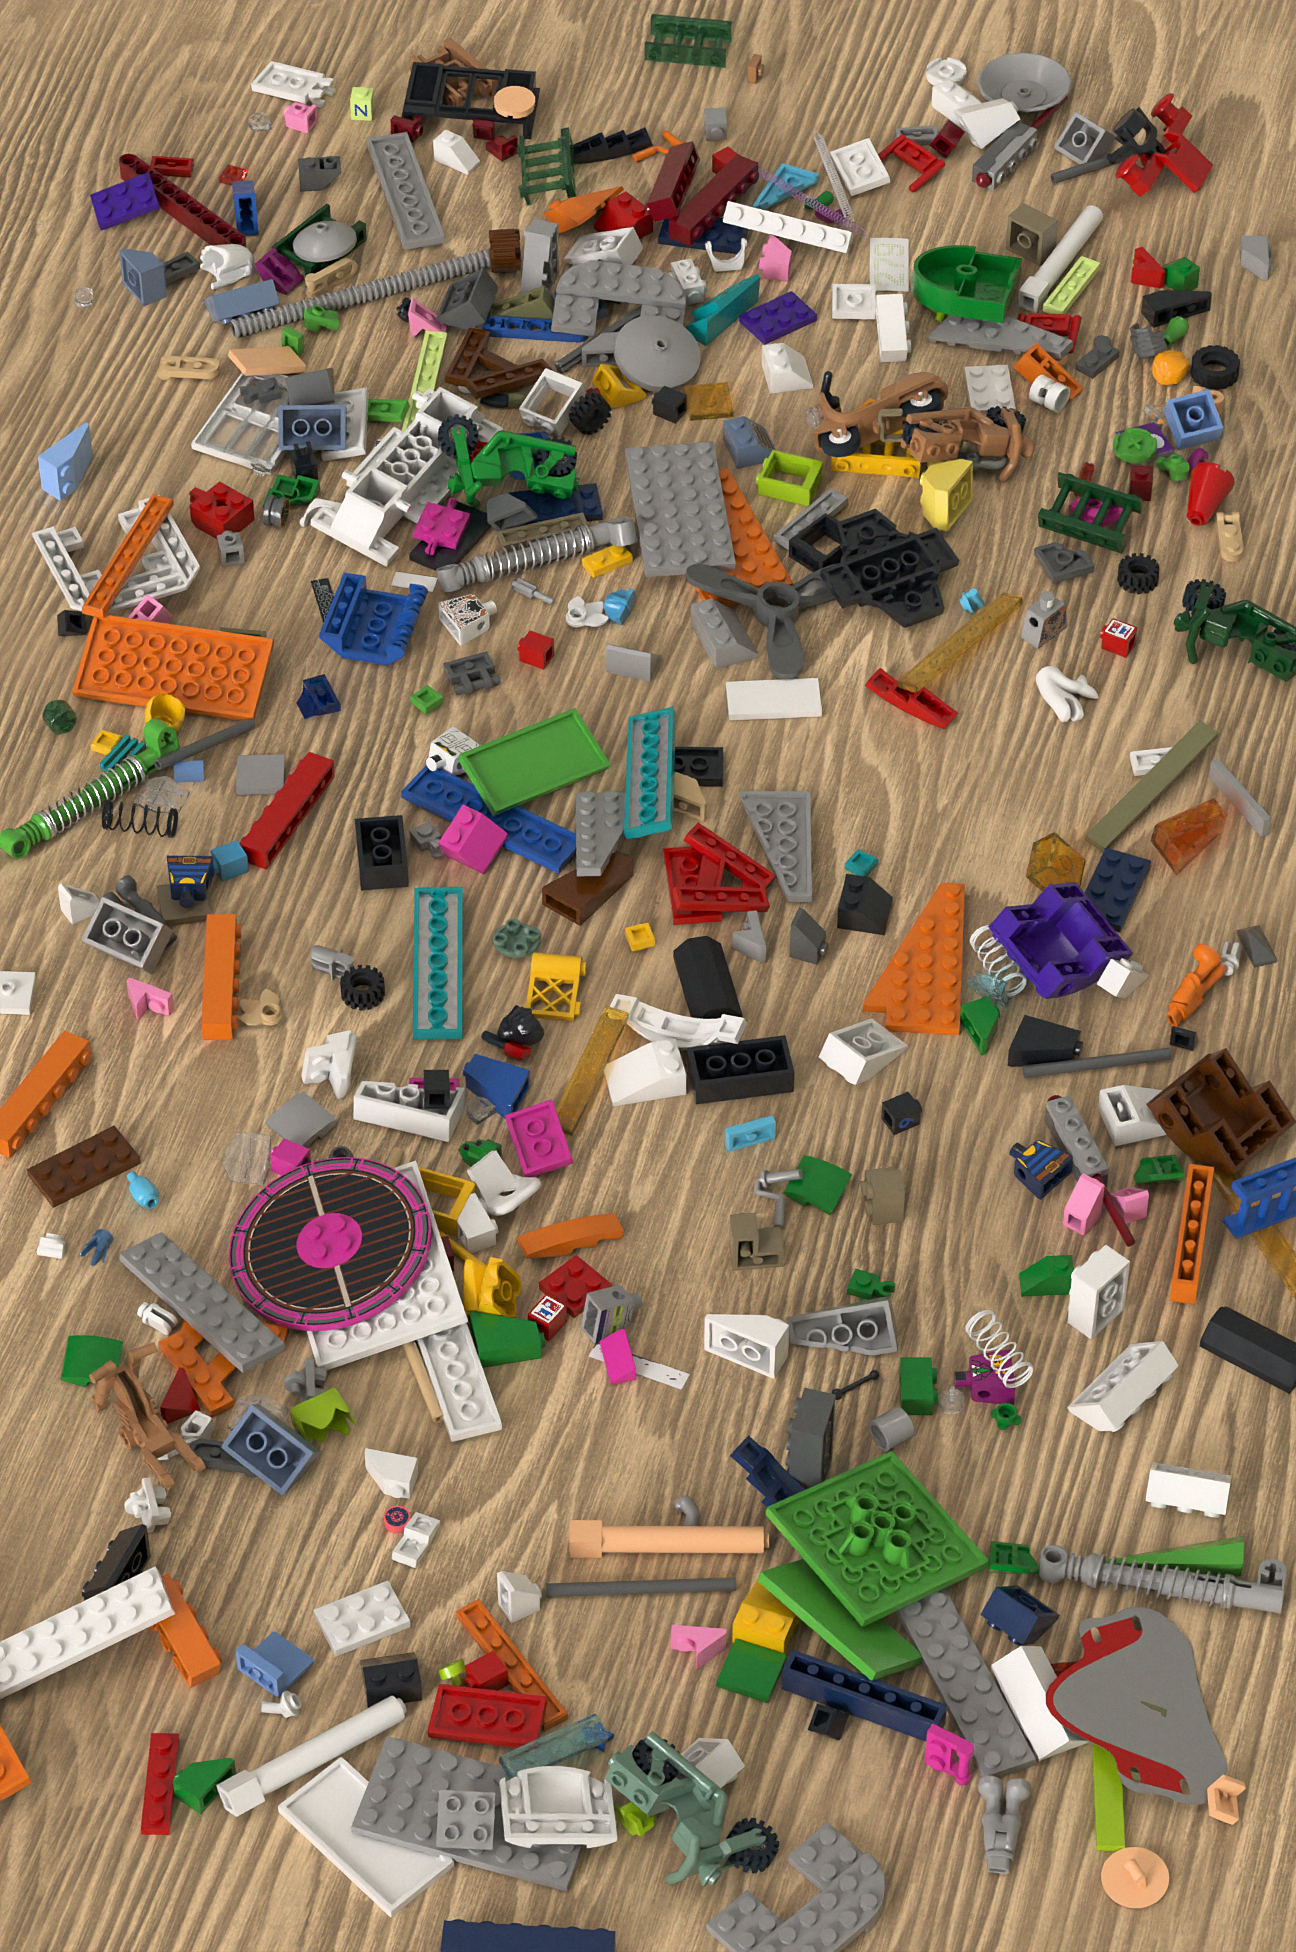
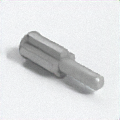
(530, 590)

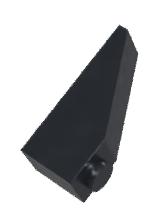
(1167, 304)

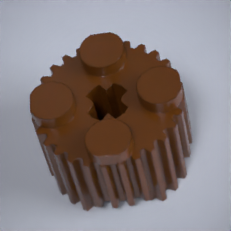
(505, 250)

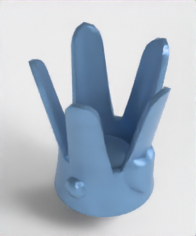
(101, 1240)

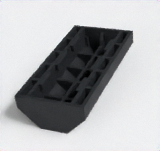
(706, 979)
(1252, 1348)

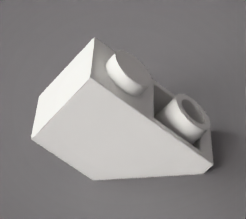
(1122, 977)
(475, 1227)

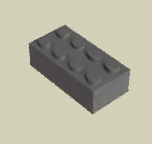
(811, 1437)

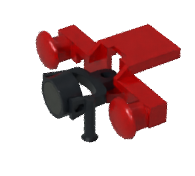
(1186, 163)

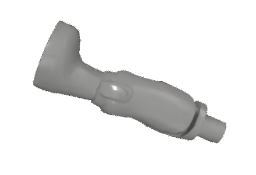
(999, 1830)

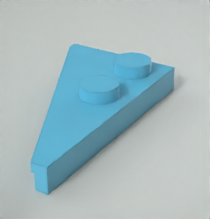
(794, 176)

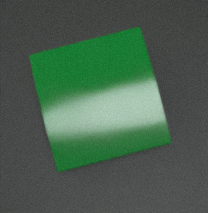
(820, 1184)
(87, 1354)

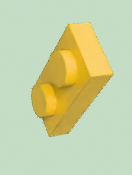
(607, 560)

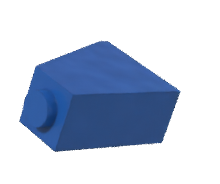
(245, 207)
(498, 1082)

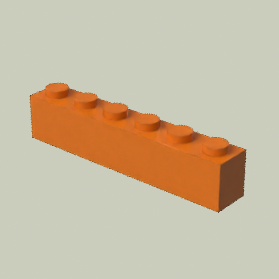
(219, 977)
(41, 1090)
(1191, 1234)

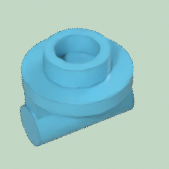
(971, 600)

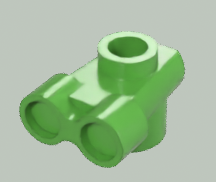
(318, 317)
(1175, 465)

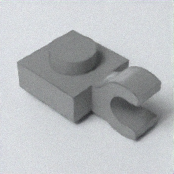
(427, 837)

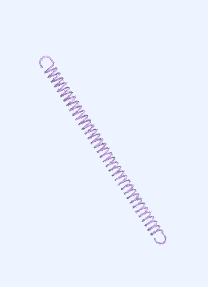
(810, 205)

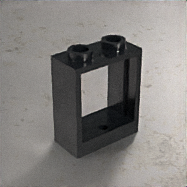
(806, 555)

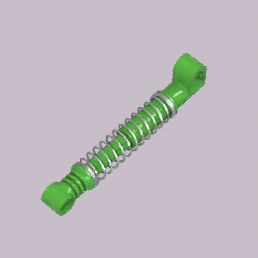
(131, 771)

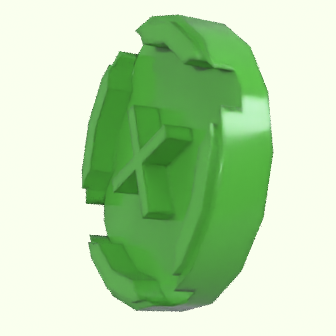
(1135, 445)

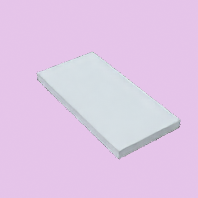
(382, 1870)

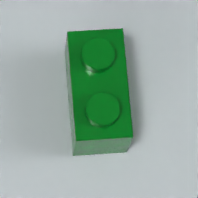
(916, 1385)

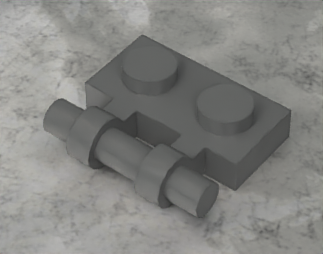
(469, 668)

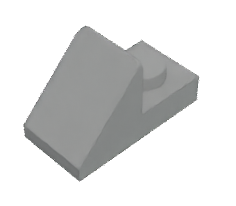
(751, 939)

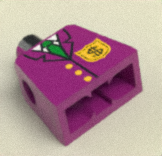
(984, 1380)

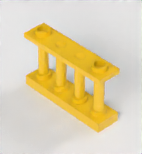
(878, 464)

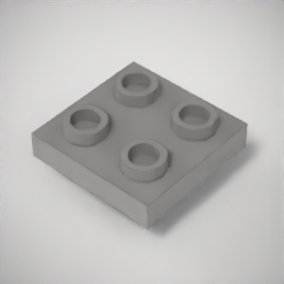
(466, 1819)

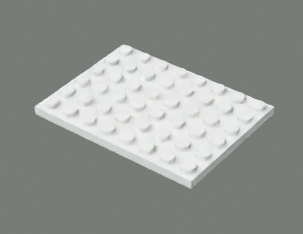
(423, 1310)

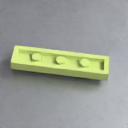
(1071, 286)

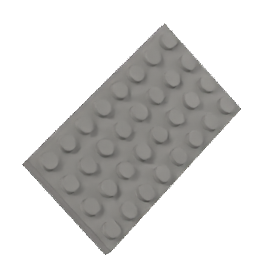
(679, 508)
(403, 1811)

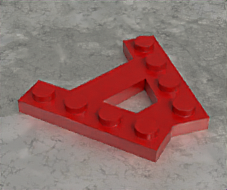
(716, 857)

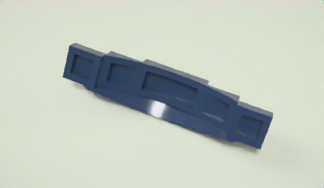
(765, 1472)

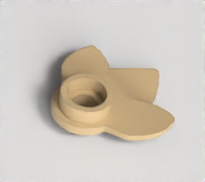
(261, 1011)

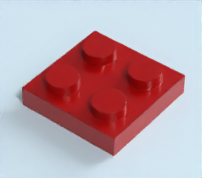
(572, 1283)

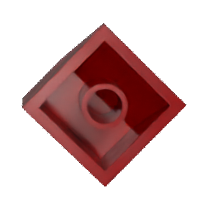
(625, 212)

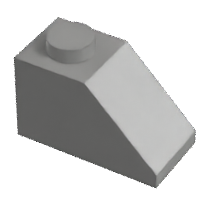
(600, 351)

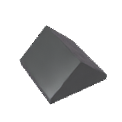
(311, 388)

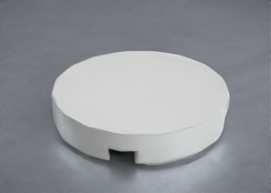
(940, 70)

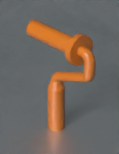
(652, 150)

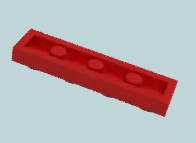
(159, 1784)

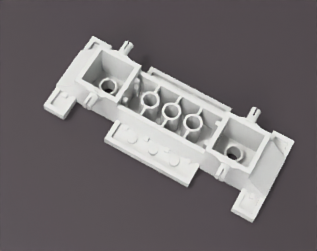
(400, 477)

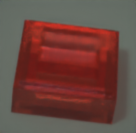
(232, 174)

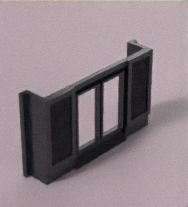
(428, 86)

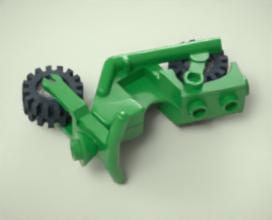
(505, 454)

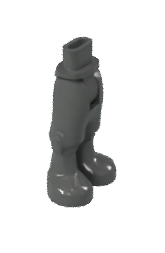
(127, 890)

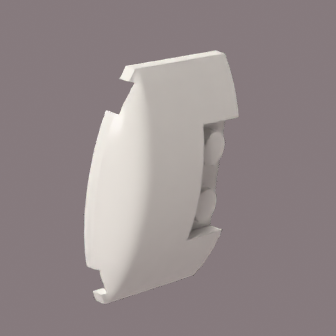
(557, 1808)

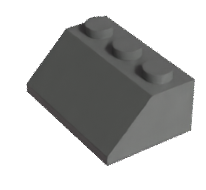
(468, 301)

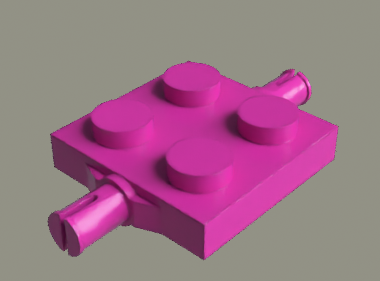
(441, 525)

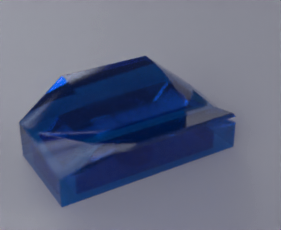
(317, 697)

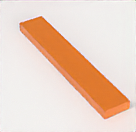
(521, 1675)

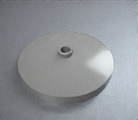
(657, 353)

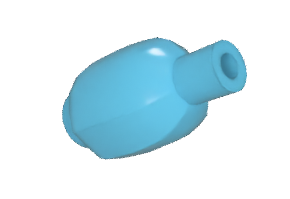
(143, 1191)

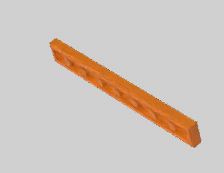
(127, 556)

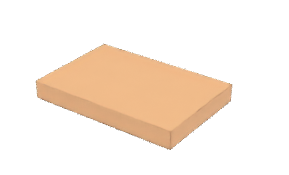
(267, 361)

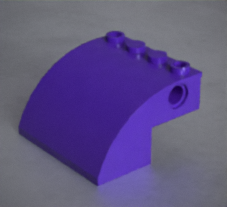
(1059, 940)

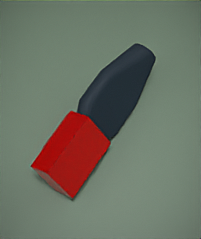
(511, 1048)

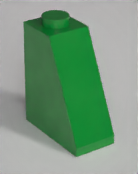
(505, 1339)

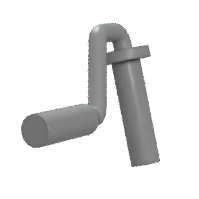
(766, 1180)

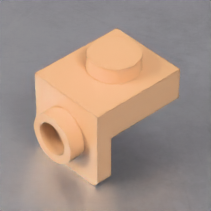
(1223, 1798)

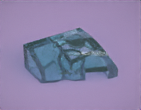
(990, 986)

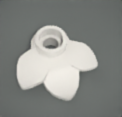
(585, 614)

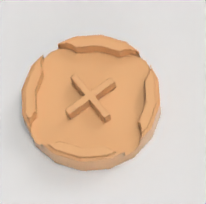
(514, 101)

